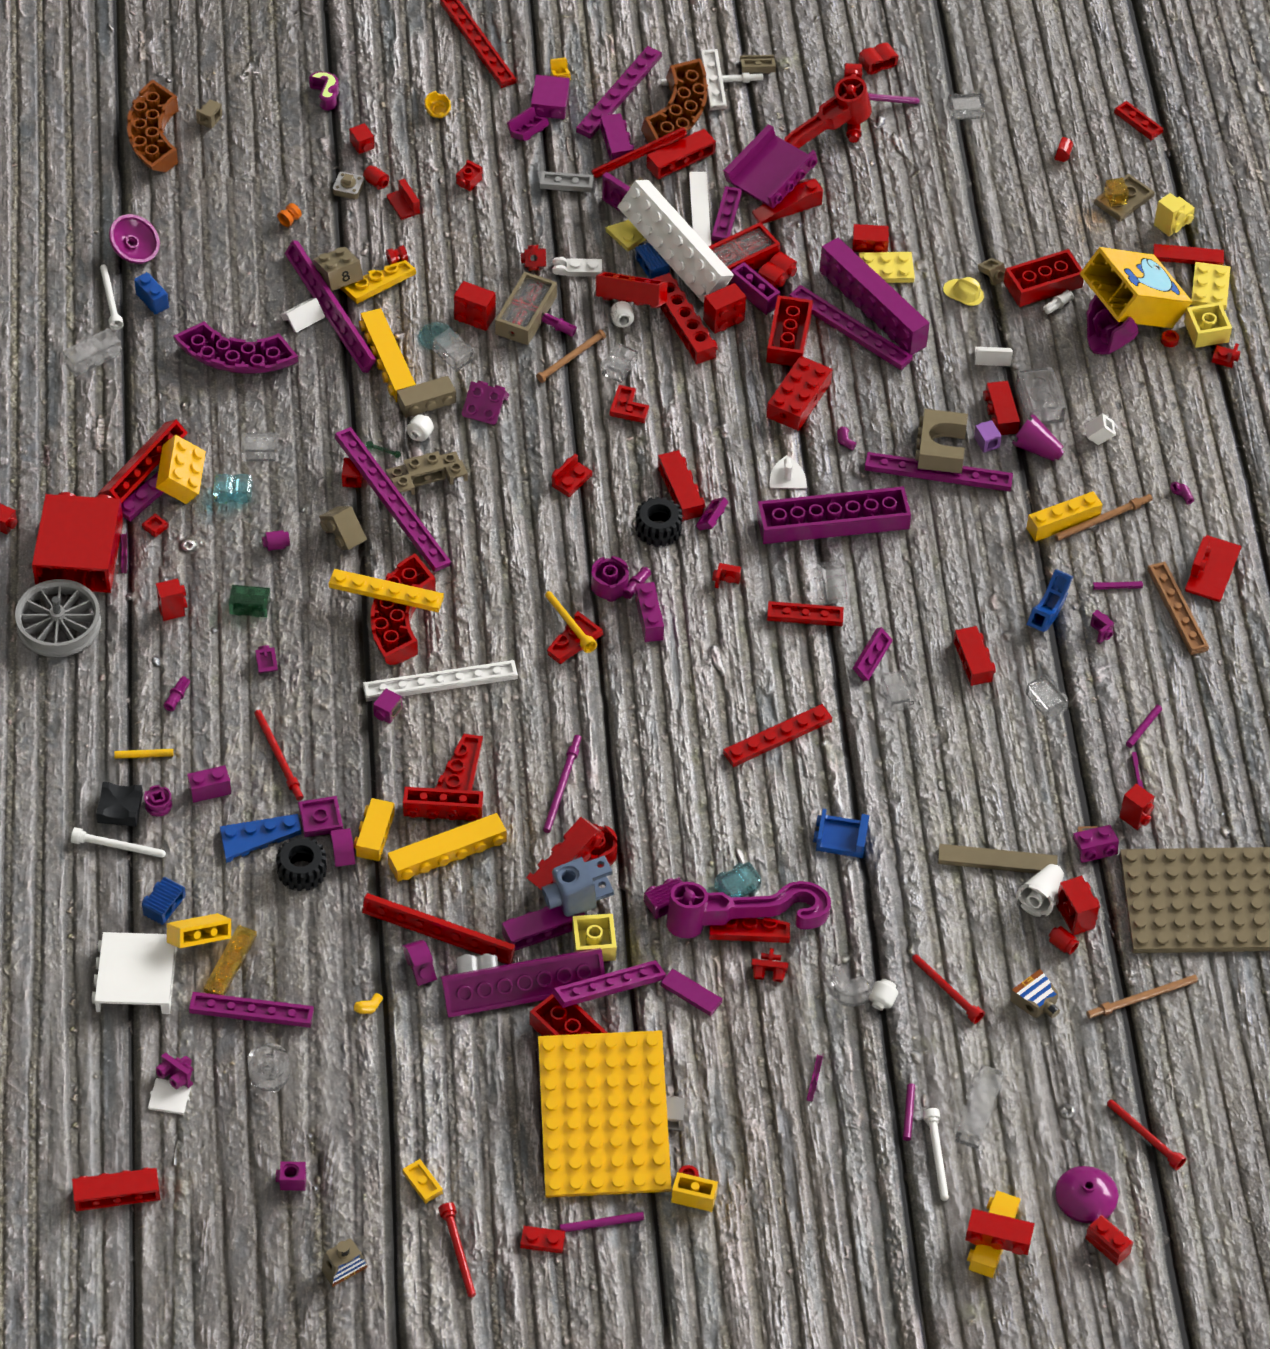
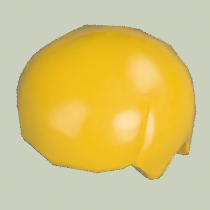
(437, 105)

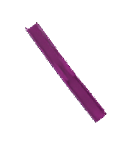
(124, 553)
(1110, 585)
(1135, 765)
(815, 1076)

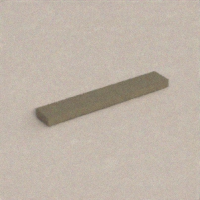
(994, 858)

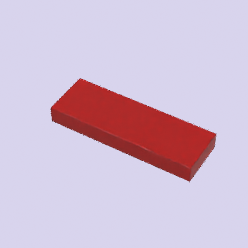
(1138, 120)

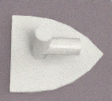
(787, 475)

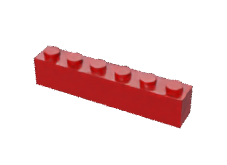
(142, 462)

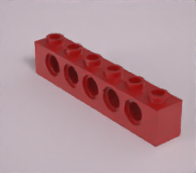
(686, 322)

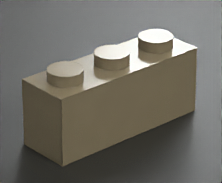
(426, 396)

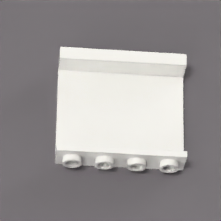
(134, 970)

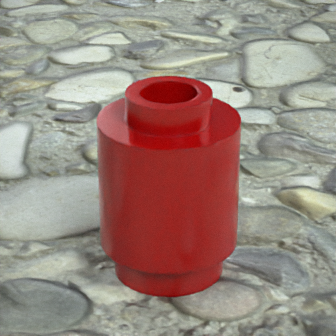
(376, 177)
(1063, 940)

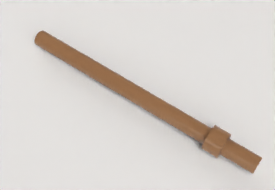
(1132, 505)
(1108, 1008)

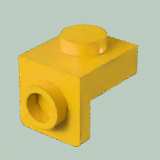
(559, 68)

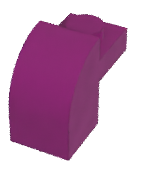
(342, 847)
(420, 960)

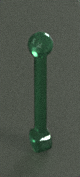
(369, 445)

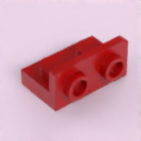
(570, 476)

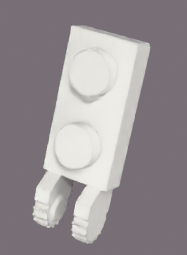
(577, 267)

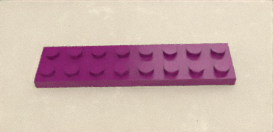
(517, 982)

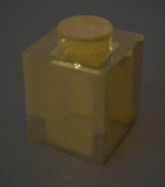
(1116, 192)

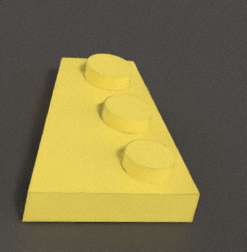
(625, 234)

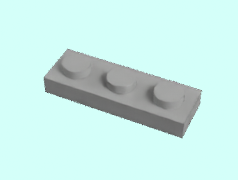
(566, 181)

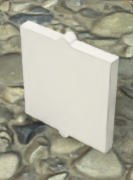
(167, 1098)

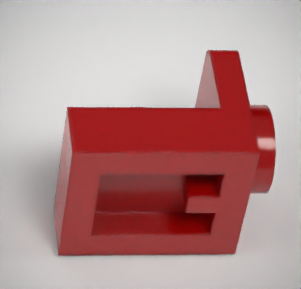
(1226, 356)
(726, 573)

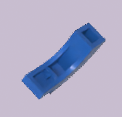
(1051, 603)

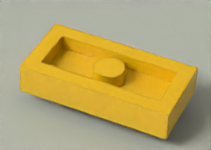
(422, 1181)

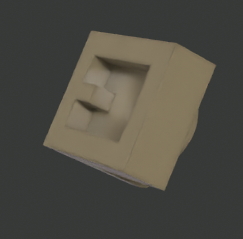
(994, 269)

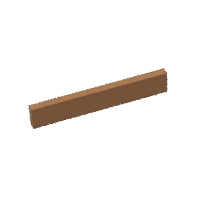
(1178, 608)

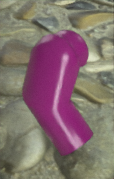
(843, 438)
(1183, 491)

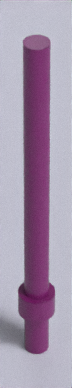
(572, 753)

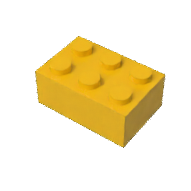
(180, 469)

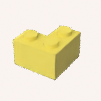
(1173, 214)

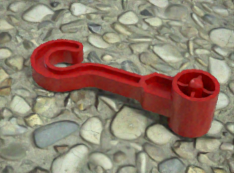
(848, 106)

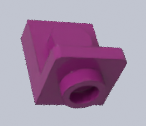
(266, 659)

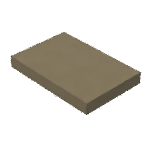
(1137, 197)

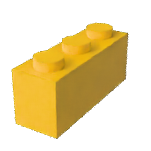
(374, 829)
(198, 930)

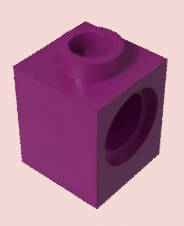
(295, 1183)

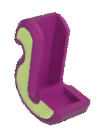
(329, 87)

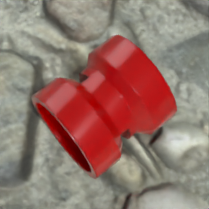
(396, 255)

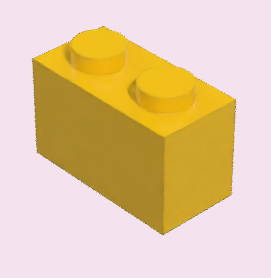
(694, 1192)

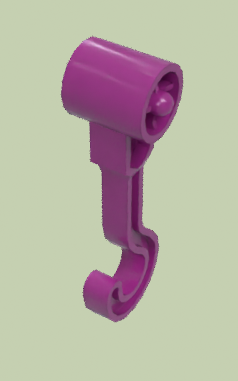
(694, 908)

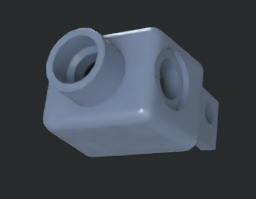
(577, 885)

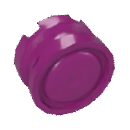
(158, 801)

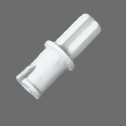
(1058, 302)

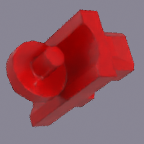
(778, 968)

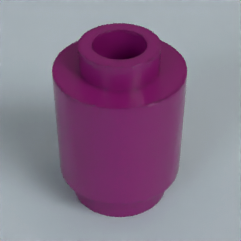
(276, 540)

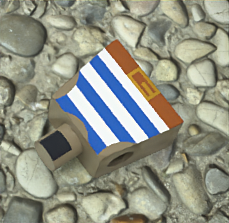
(1036, 996)
(342, 1262)

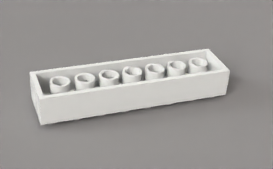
(674, 239)

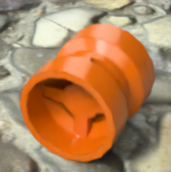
(287, 216)

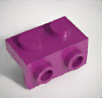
(526, 124)
(1096, 843)

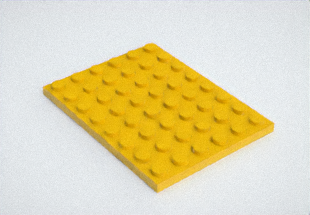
(604, 1114)

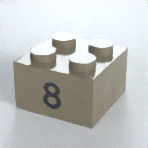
(339, 268)

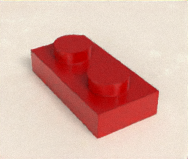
(542, 1239)

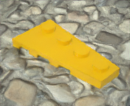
(378, 281)

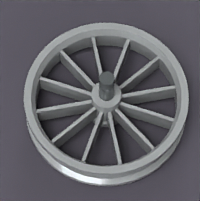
(58, 617)

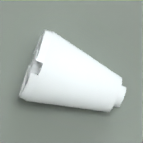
(1041, 891)

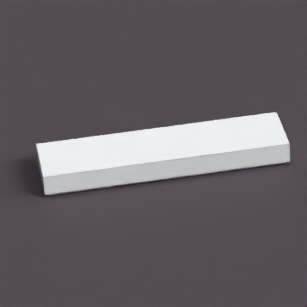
(715, 90)

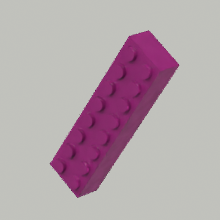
(874, 296)
(833, 515)

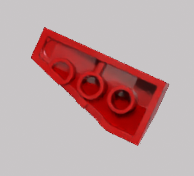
(804, 196)

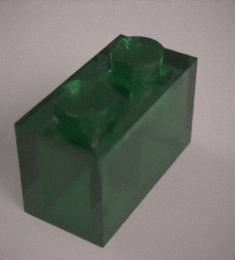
(249, 601)

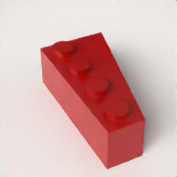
(577, 843)

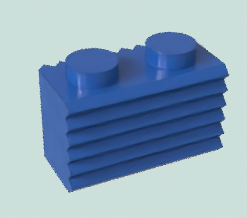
(651, 261)
(151, 293)
(163, 900)

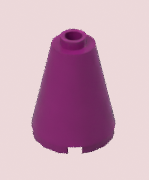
(1038, 440)

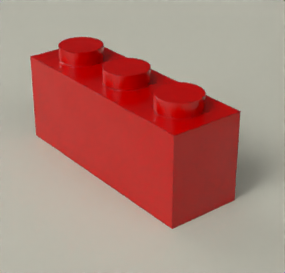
(1001, 407)
(974, 655)
(999, 1232)

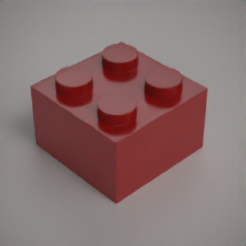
(474, 305)
(724, 308)
(1077, 905)

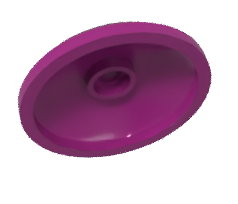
(139, 234)
(1083, 1203)

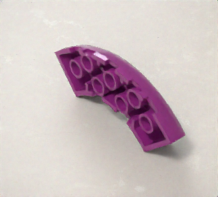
(235, 354)

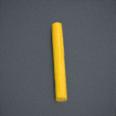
(144, 753)

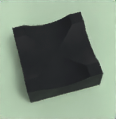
(119, 804)

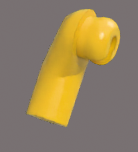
(370, 1006)

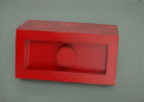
(404, 201)

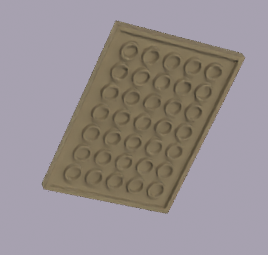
(1197, 899)

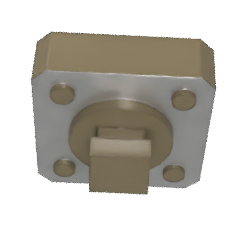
(348, 185)

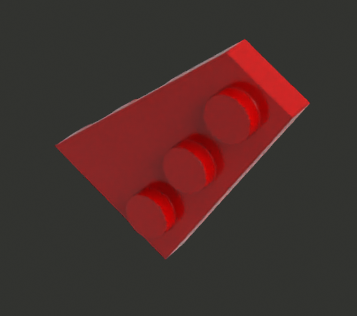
(568, 643)

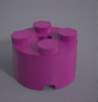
(609, 578)

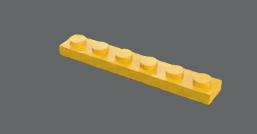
(386, 590)

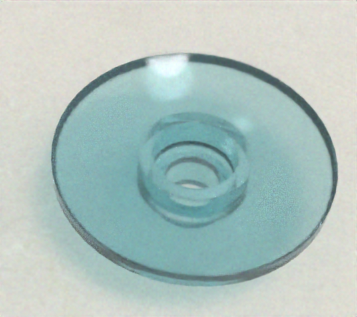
(430, 331)

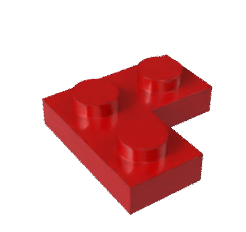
(625, 408)

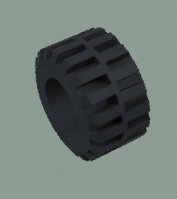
(658, 510)
(304, 876)

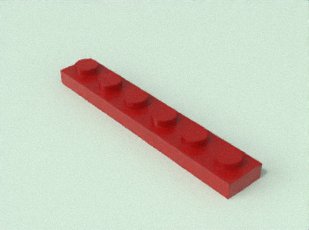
(777, 735)

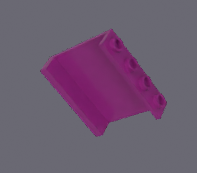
(769, 167)

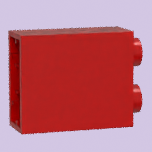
(78, 540)

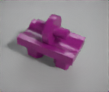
(178, 1069)

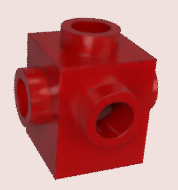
(540, 260)

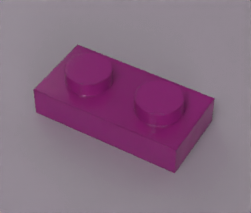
(712, 513)

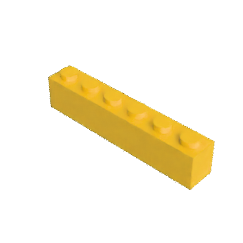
(386, 350)
(447, 847)

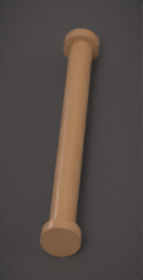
(541, 376)

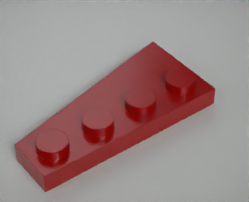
(462, 767)
(752, 930)

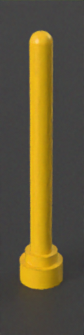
(587, 642)

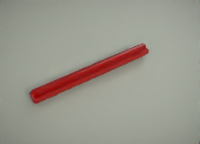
(639, 152)

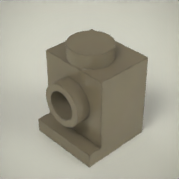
(209, 114)

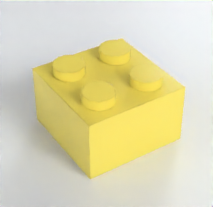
(1207, 325)
(595, 932)

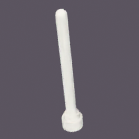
(115, 320)
(80, 836)
(932, 1118)

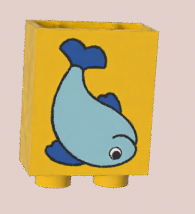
(1135, 287)

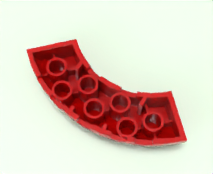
(392, 620)

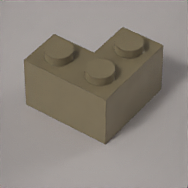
(344, 525)

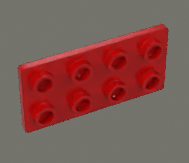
(1212, 568)

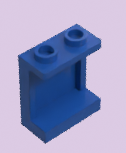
(841, 835)

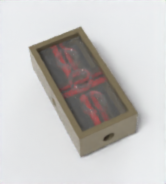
(525, 308)

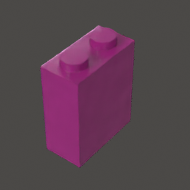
(550, 96)

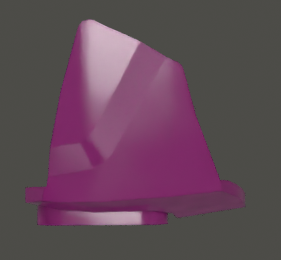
(1104, 331)

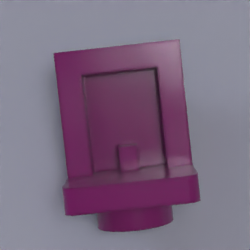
(1103, 625)

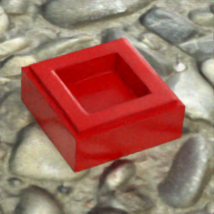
(155, 525)

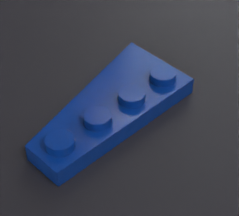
(249, 836)

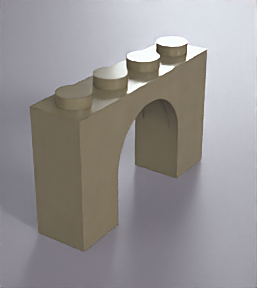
(934, 455)

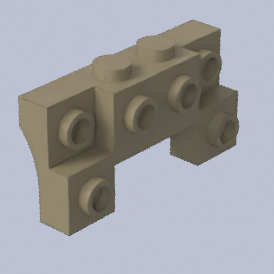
(425, 470)

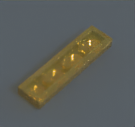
(230, 961)

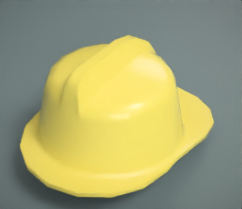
(964, 290)

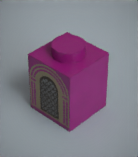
(387, 706)

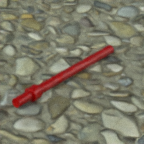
(292, 781)

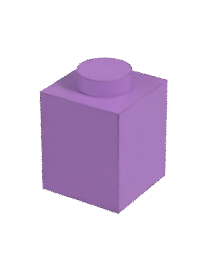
(987, 436)

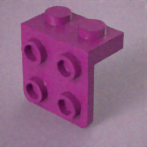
(484, 402)

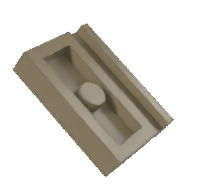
(757, 64)

